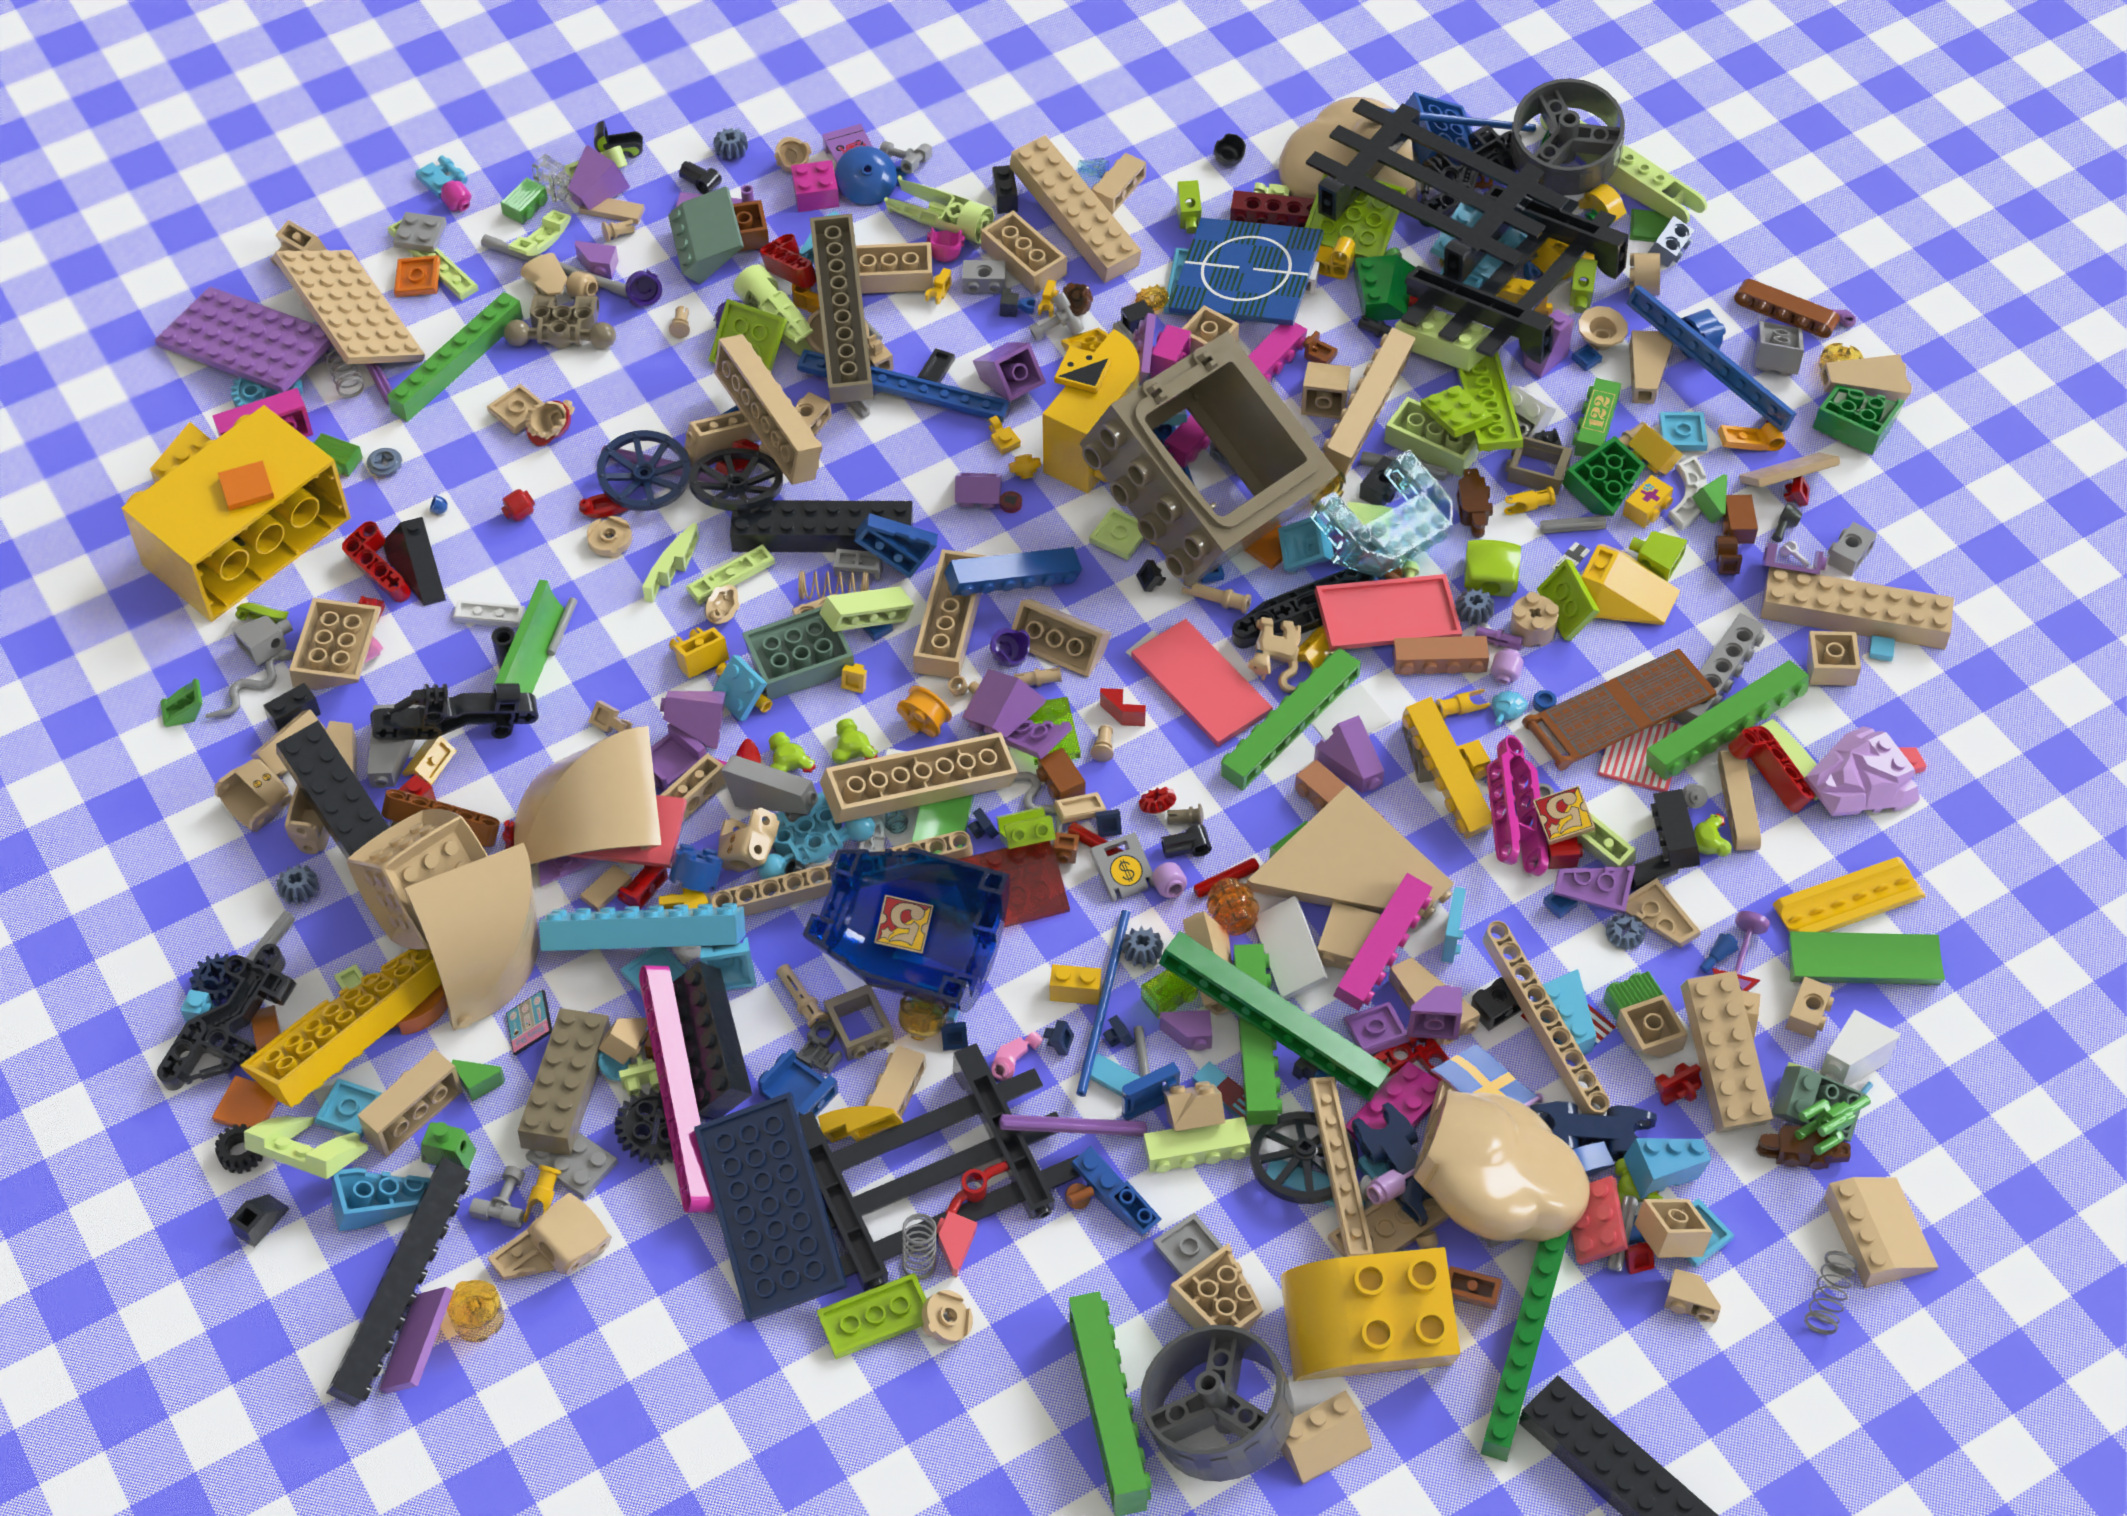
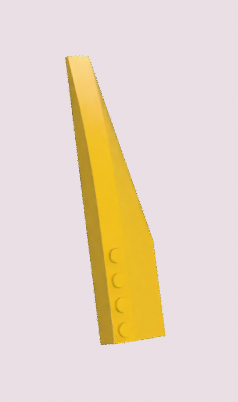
(343, 1028)

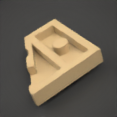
(519, 1259)

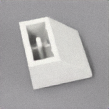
(1531, 411)

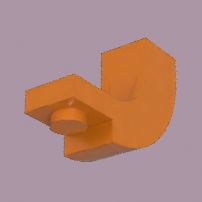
(425, 1013)

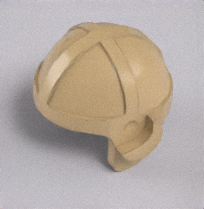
(791, 152)

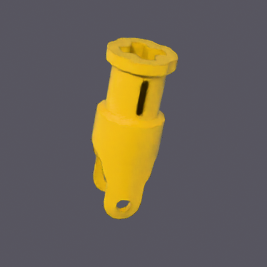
(1529, 500)
(1460, 704)
(543, 1189)

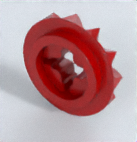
(1165, 799)

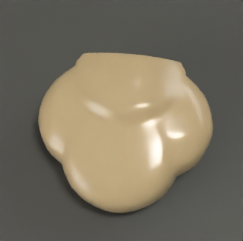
(1314, 136)
(1500, 1169)

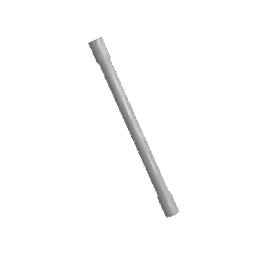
(500, 246)

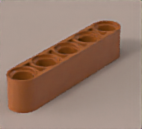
(1786, 308)
(401, 805)

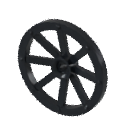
(735, 483)
(1298, 1156)

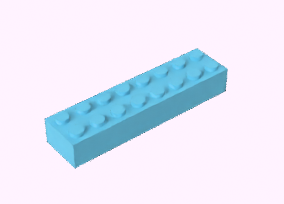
(642, 927)

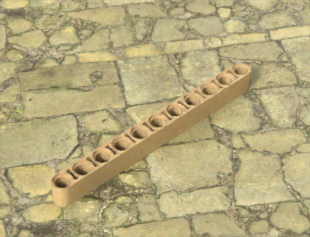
(806, 878)

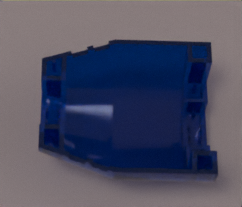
(961, 934)

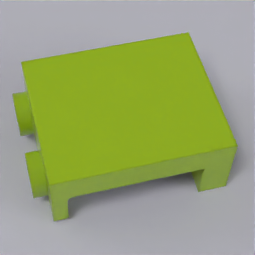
(1025, 828)

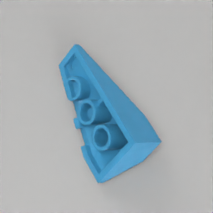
(373, 1198)

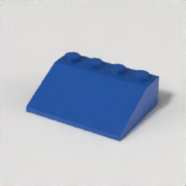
(1453, 132)

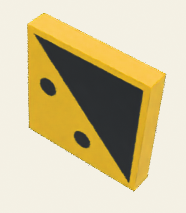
(1082, 369)

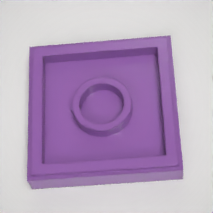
(1376, 1028)

